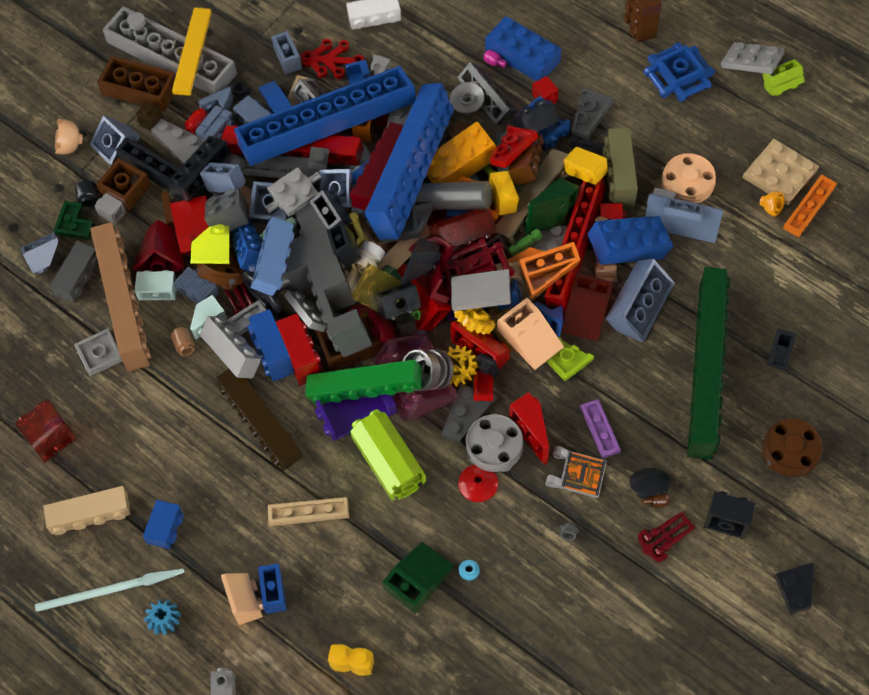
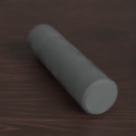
(456, 195)

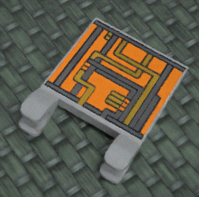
(580, 473)

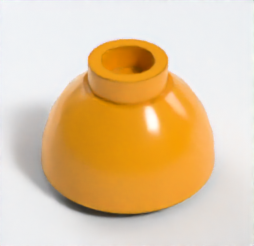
(773, 203)

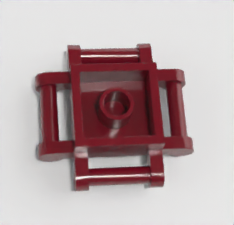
(476, 263)

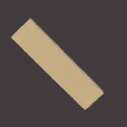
(308, 511)

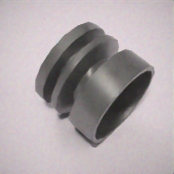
(436, 368)

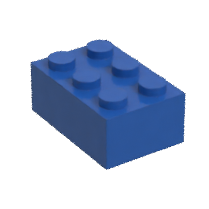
(270, 345)

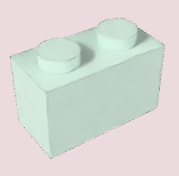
(155, 285)

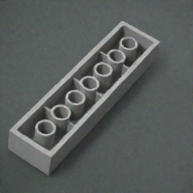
(164, 50)

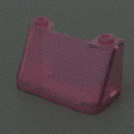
(418, 402)

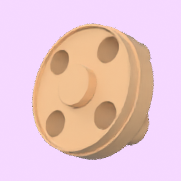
(689, 180)

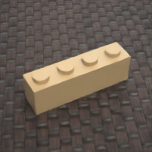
(87, 510)

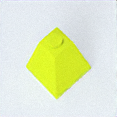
(211, 246)

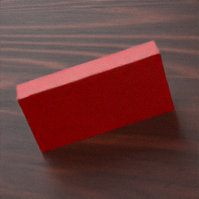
(483, 387)

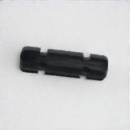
(586, 144)

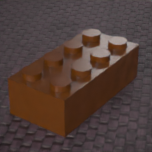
(136, 83)

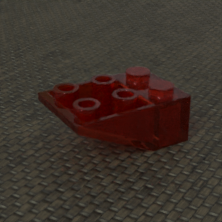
(587, 306)
(45, 430)

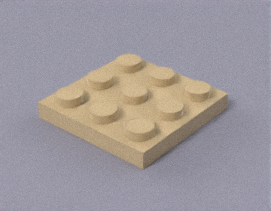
(781, 170)

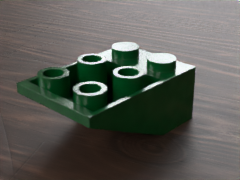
(552, 206)
(416, 577)

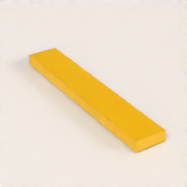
(192, 51)

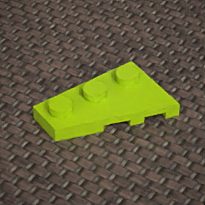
(569, 360)

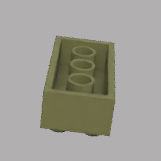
(621, 167)

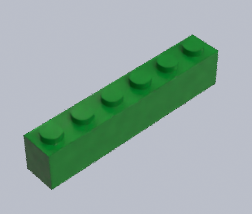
(364, 382)

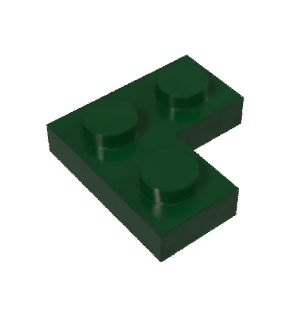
(70, 225)

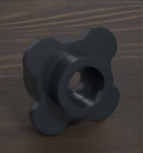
(240, 90)

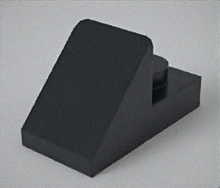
(781, 349)

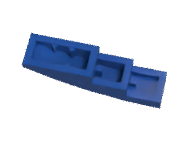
(274, 97)

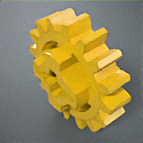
(475, 320)
(463, 359)

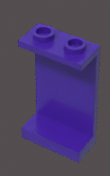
(340, 415)

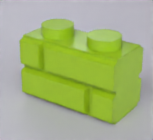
(784, 77)

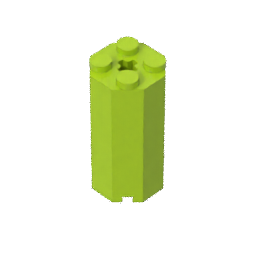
(387, 455)

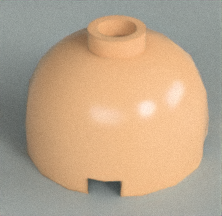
(67, 137)

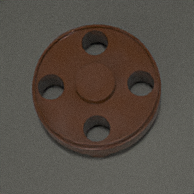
(224, 275)
(792, 447)

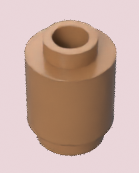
(182, 341)

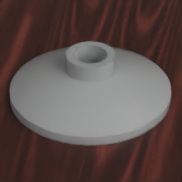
(467, 92)

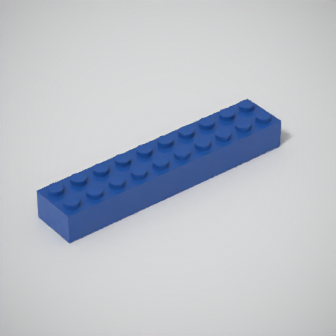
(325, 115)
(409, 162)

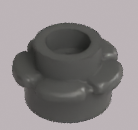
(568, 531)

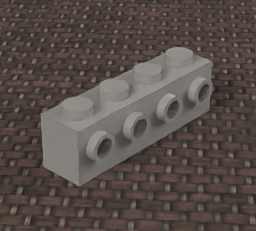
(230, 346)

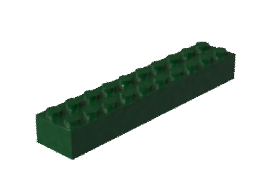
(708, 364)

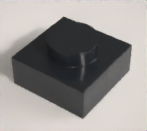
(487, 365)

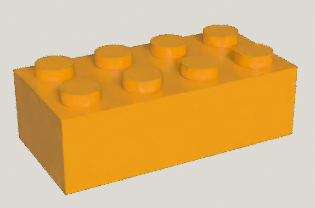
(462, 155)

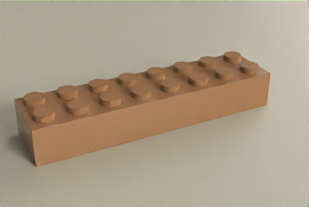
(121, 297)

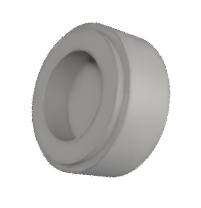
(136, 20)

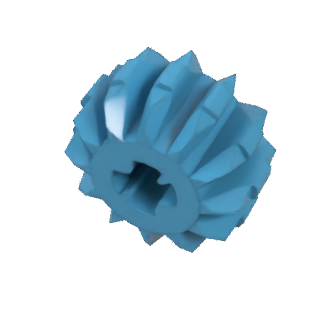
(168, 621)

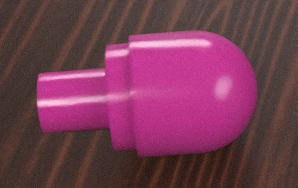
(494, 58)

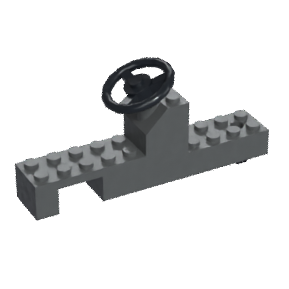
(316, 268)

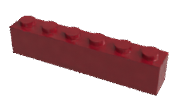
(373, 170)

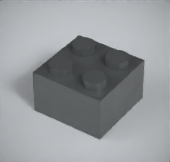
(227, 209)

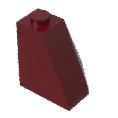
(159, 250)

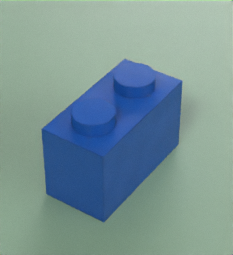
(163, 524)
(272, 588)

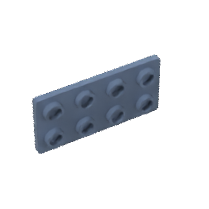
(686, 217)

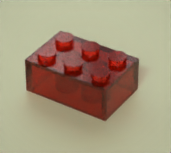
(464, 227)

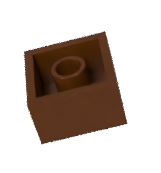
(124, 183)

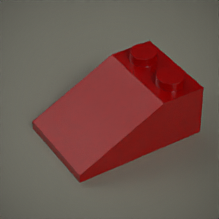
(189, 221)
(528, 416)

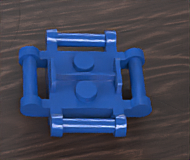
(680, 70)

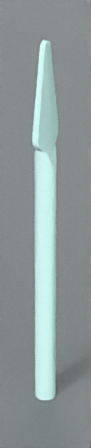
(147, 579)

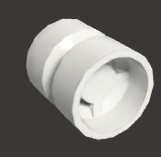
(370, 254)

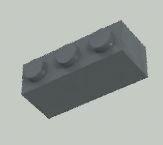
(75, 272)

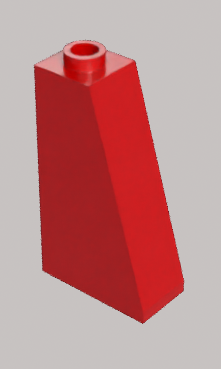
(431, 310)

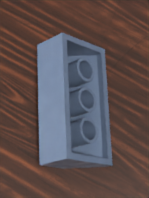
(640, 300)

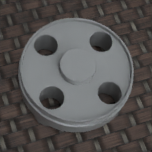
(494, 443)

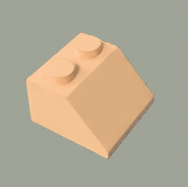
(242, 597)

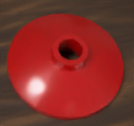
(477, 491)

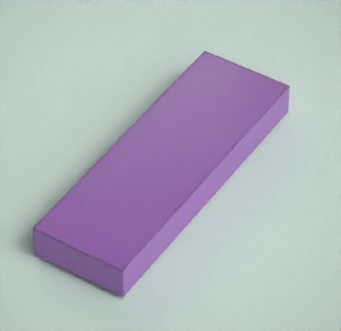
(600, 428)

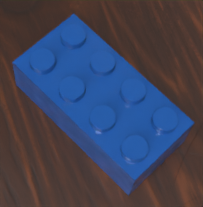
(523, 49)
(630, 239)

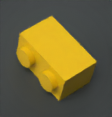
(585, 165)
(503, 192)

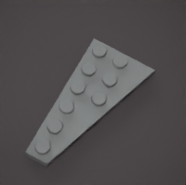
(184, 144)

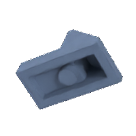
(221, 98)

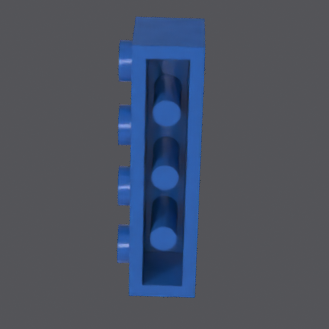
(246, 245)

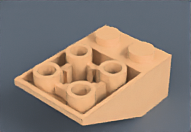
(529, 333)

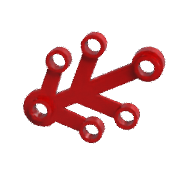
(310, 58)

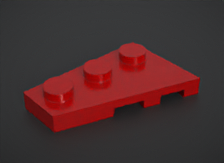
(512, 145)

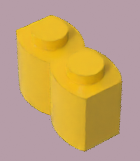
(346, 659)

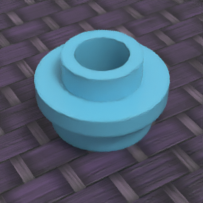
(469, 575)

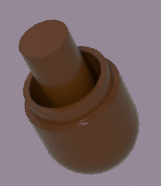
(659, 500)

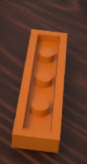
(810, 206)

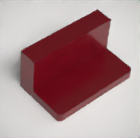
(437, 285)

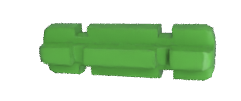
(525, 242)

